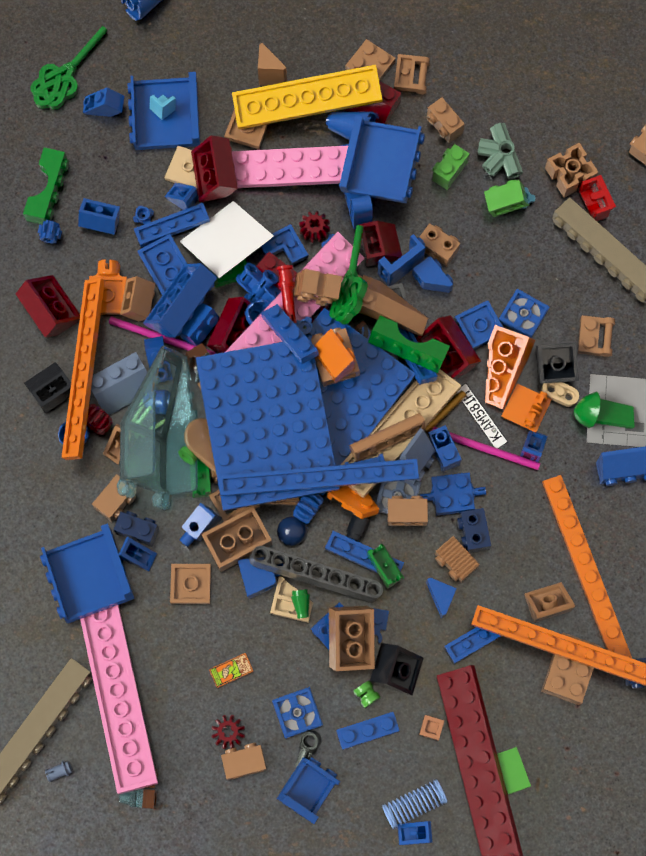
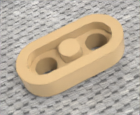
(560, 391)

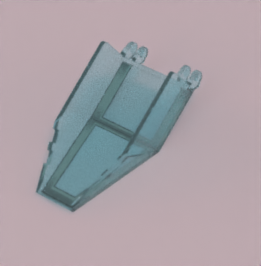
(155, 432)

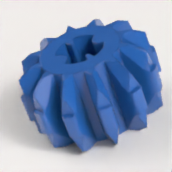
(307, 507)

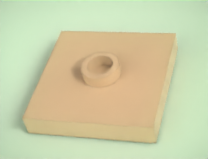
(181, 168)

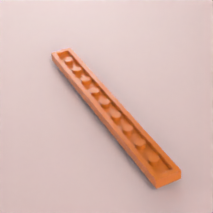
(83, 369)
(585, 566)
(560, 644)

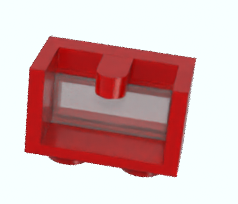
(597, 197)

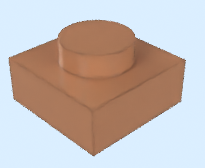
(431, 727)

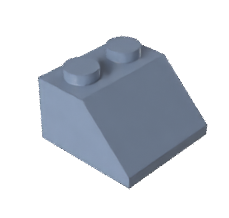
(420, 449)

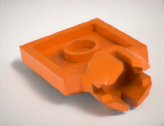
(113, 286)

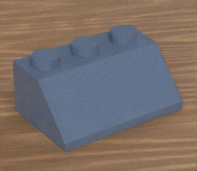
(118, 383)

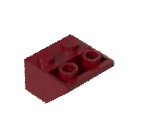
(380, 241)

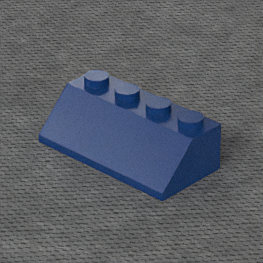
(180, 300)
(622, 466)

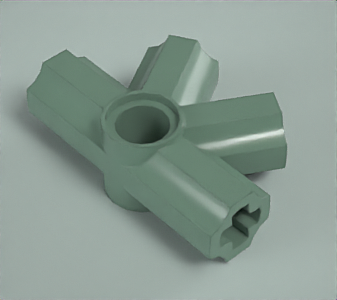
(497, 158)

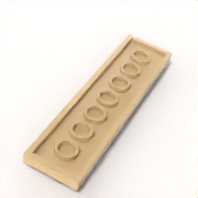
(424, 399)

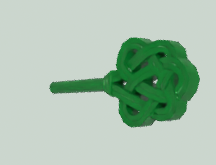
(51, 78)
(352, 287)

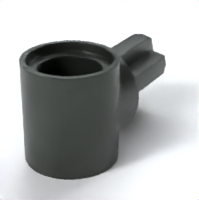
(307, 750)

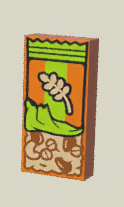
(231, 670)

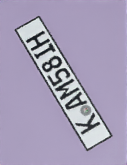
(482, 418)

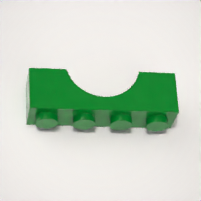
(40, 207)
(426, 354)

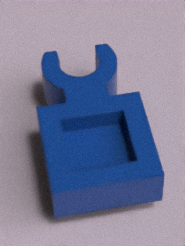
(380, 622)

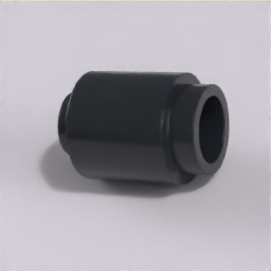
(357, 528)

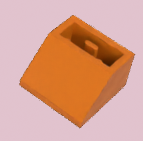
(334, 356)

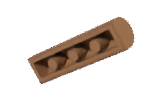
(387, 437)

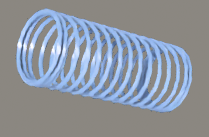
(438, 790)

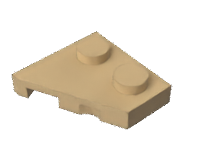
(282, 602)

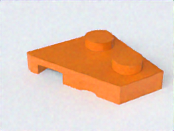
(354, 502)

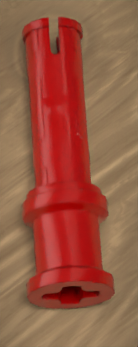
(286, 285)

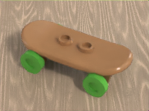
(198, 444)

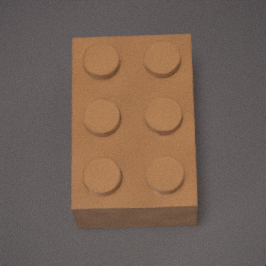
(236, 538)
(351, 638)
(567, 678)

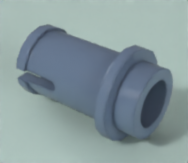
(59, 771)

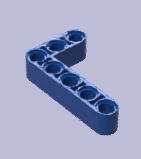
(359, 207)

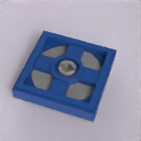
(523, 313)
(297, 712)

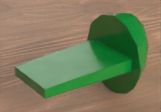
(593, 411)

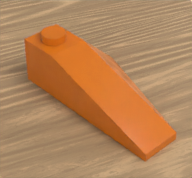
(506, 362)

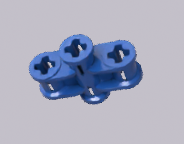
(258, 284)

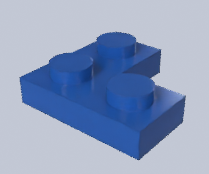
(286, 241)

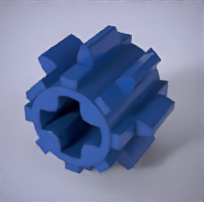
(49, 231)

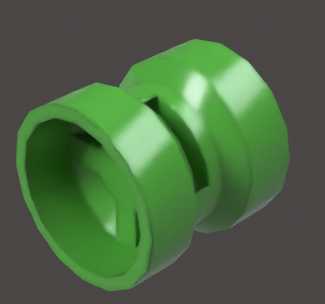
(370, 697)

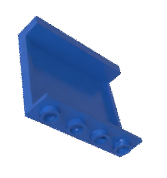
(175, 130)
(381, 160)
(87, 575)

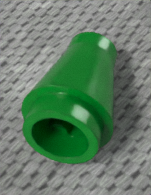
(301, 603)

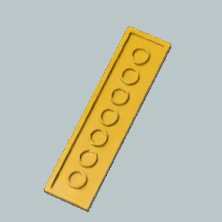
(307, 97)

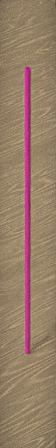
(456, 438)

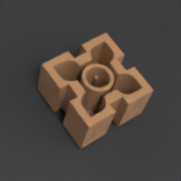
(570, 169)
(317, 287)

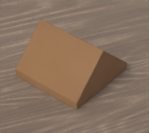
(270, 68)
(549, 602)

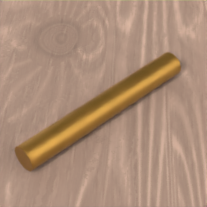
(448, 408)

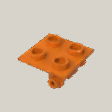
(526, 407)

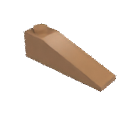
(385, 302)

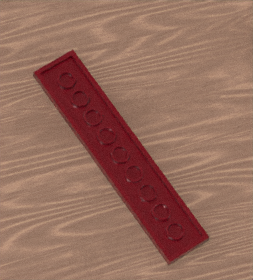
(479, 763)

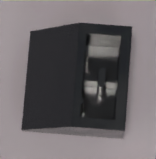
(49, 387)

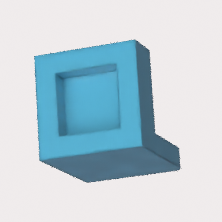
(162, 106)

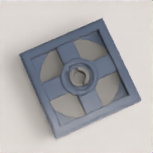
(396, 488)

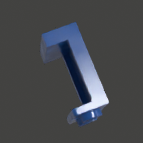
(394, 272)
(308, 788)

